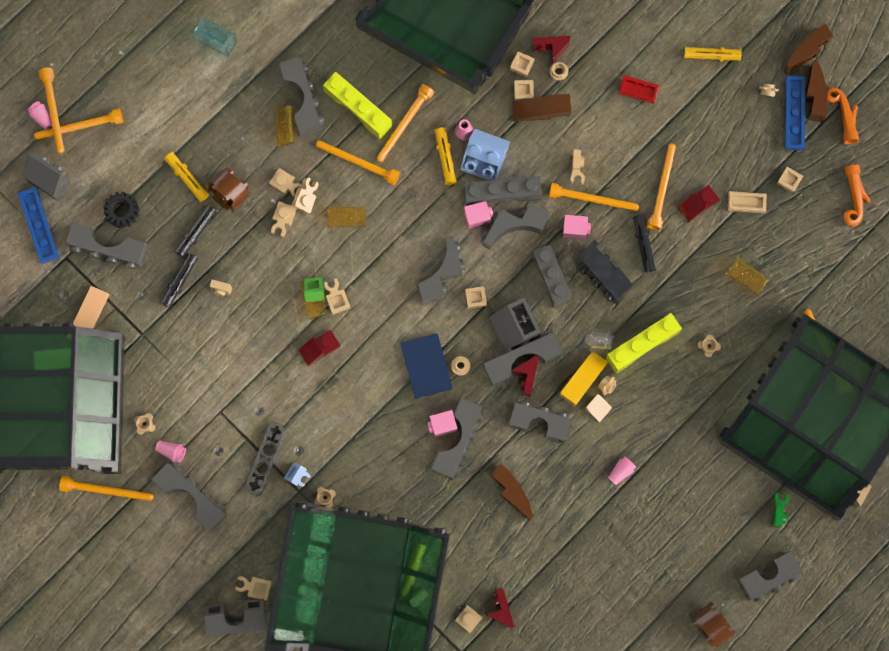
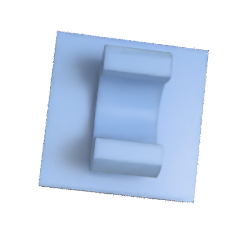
(295, 474)

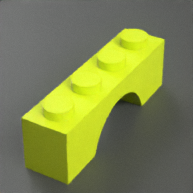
(366, 111)
(643, 342)

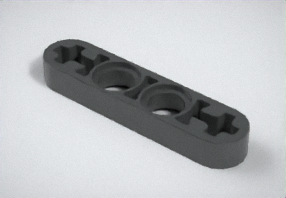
(263, 458)

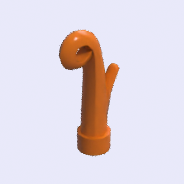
(848, 118)
(858, 194)

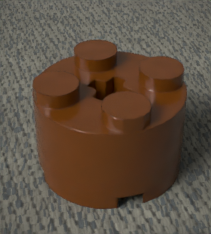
(228, 190)
(713, 625)

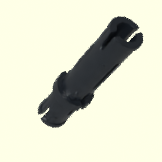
(190, 238)
(644, 243)
(178, 281)

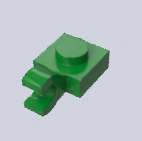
(779, 516)

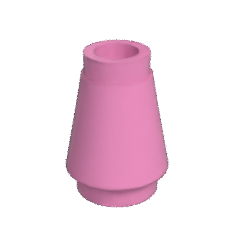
(40, 115)
(461, 133)
(172, 451)
(621, 470)

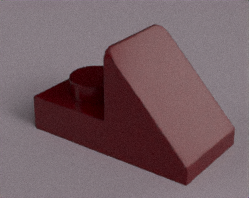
(556, 44)
(698, 203)
(319, 348)
(527, 370)
(504, 615)

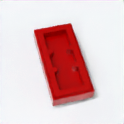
(638, 89)

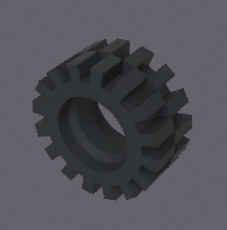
(123, 220)

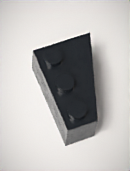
(603, 273)

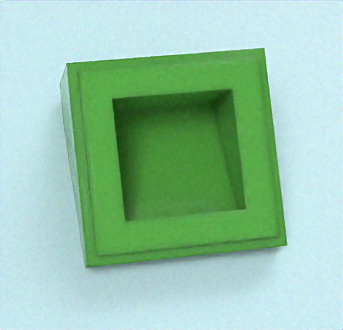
(313, 289)

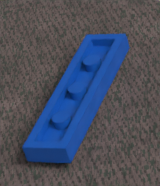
(795, 113)
(38, 225)

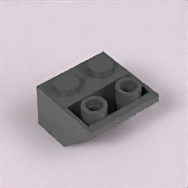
(44, 176)
(515, 324)

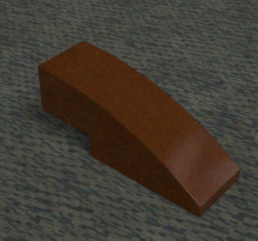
(809, 48)
(816, 93)
(542, 108)
(513, 492)

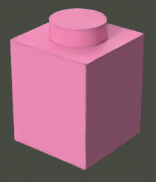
(478, 214)
(576, 227)
(442, 423)

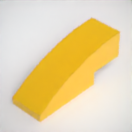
(583, 378)

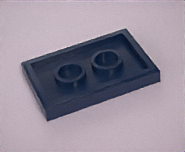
(426, 366)

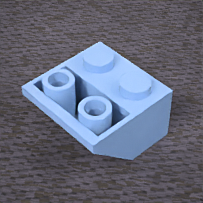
(484, 155)

